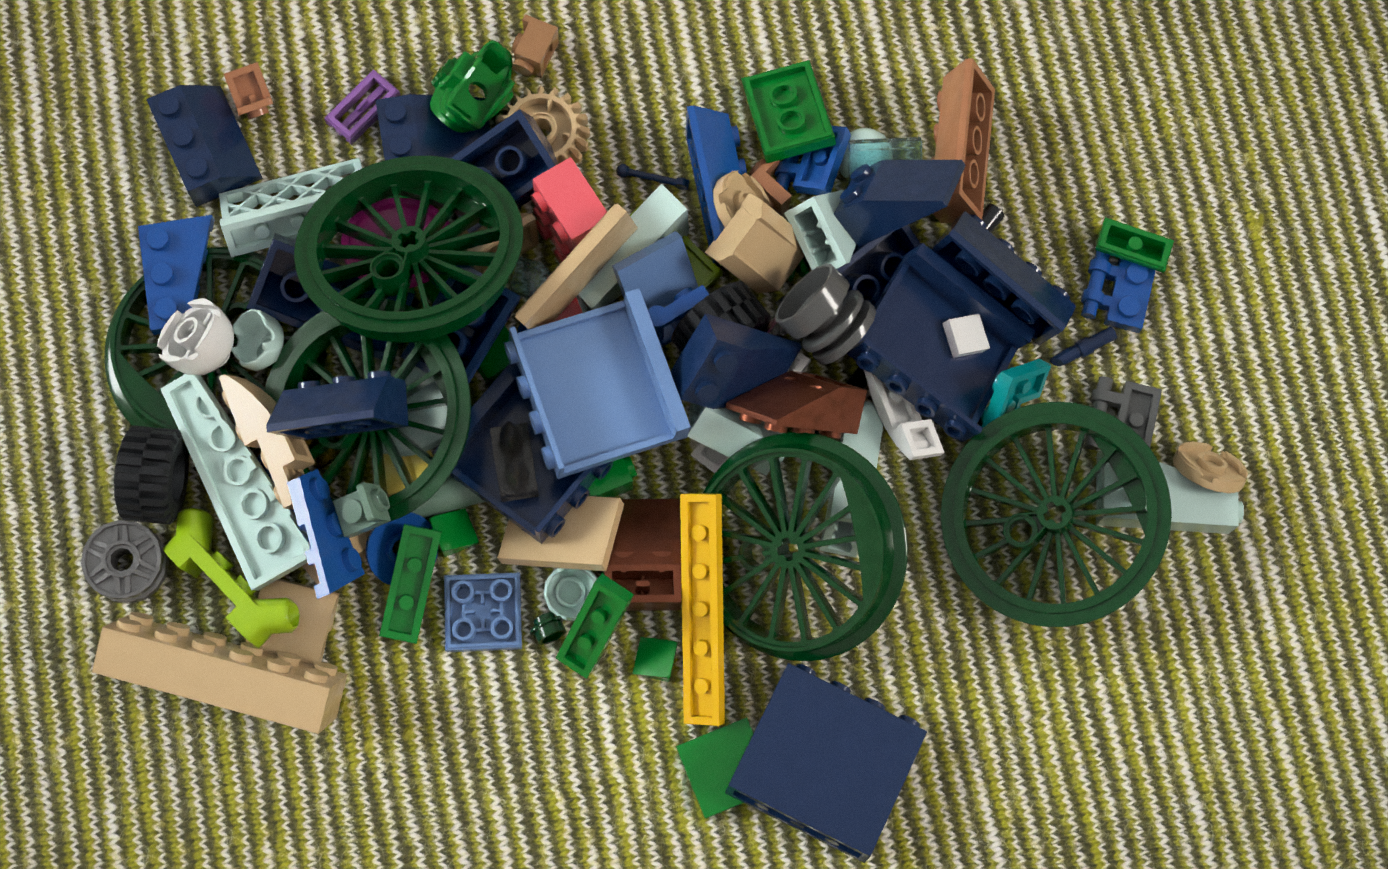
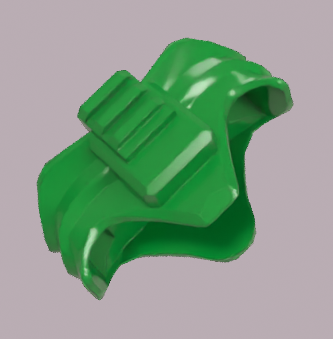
(486, 68)

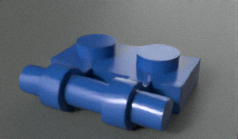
(817, 168)
(1129, 294)

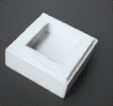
(966, 335)

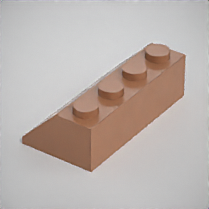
(965, 135)

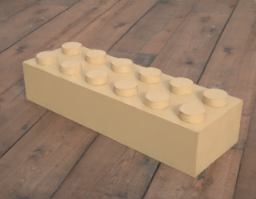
(220, 672)

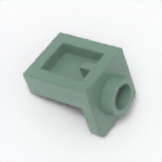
(362, 509)

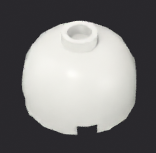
(197, 339)

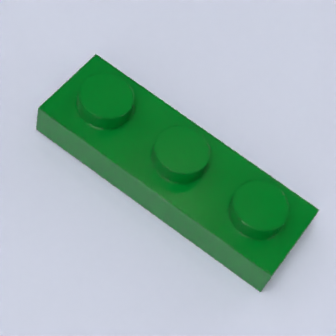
(410, 583)
(594, 625)

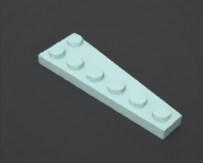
(241, 491)

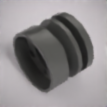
(825, 314)

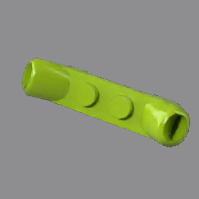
(251, 617)

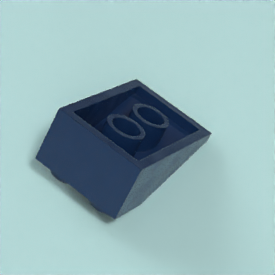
(413, 129)
(895, 195)
(729, 361)

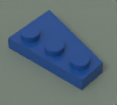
(173, 265)
(329, 550)

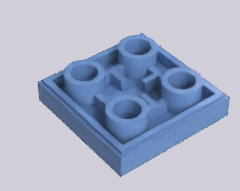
(657, 270)
(483, 612)

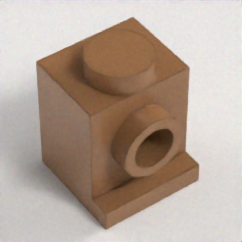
(534, 47)

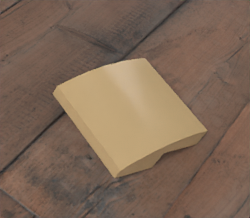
(314, 621)

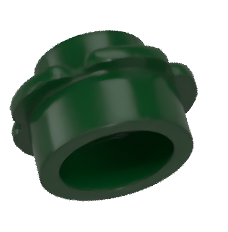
(548, 628)

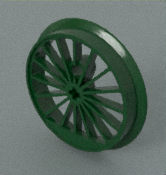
(410, 250)
(445, 368)
(129, 388)
(1137, 474)
(878, 536)

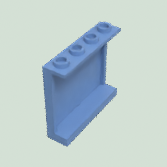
(598, 386)

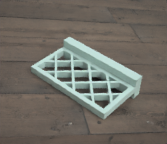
(254, 229)

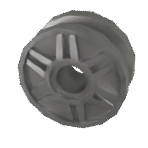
(102, 555)

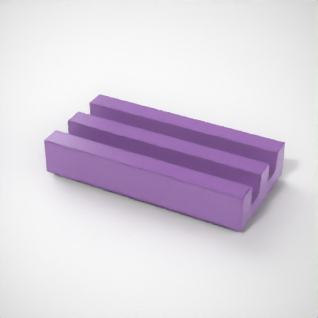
(370, 117)

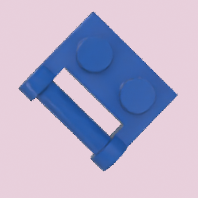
(666, 318)

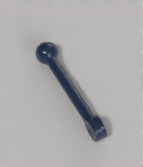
(623, 171)

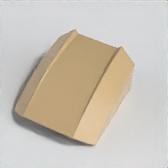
(757, 246)

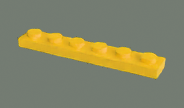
(702, 608)

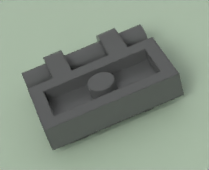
(1135, 405)

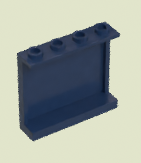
(910, 347)
(477, 471)
(827, 761)

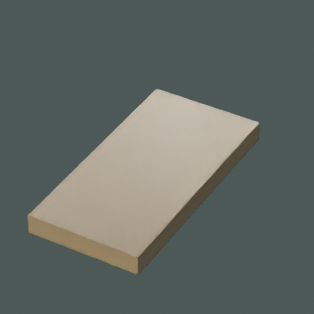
(577, 268)

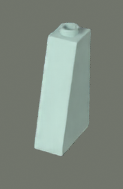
(655, 219)
(867, 444)
(1191, 504)

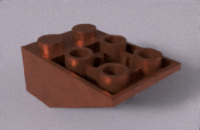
(804, 403)
(648, 554)

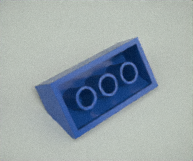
(712, 155)

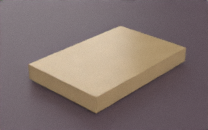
(581, 544)

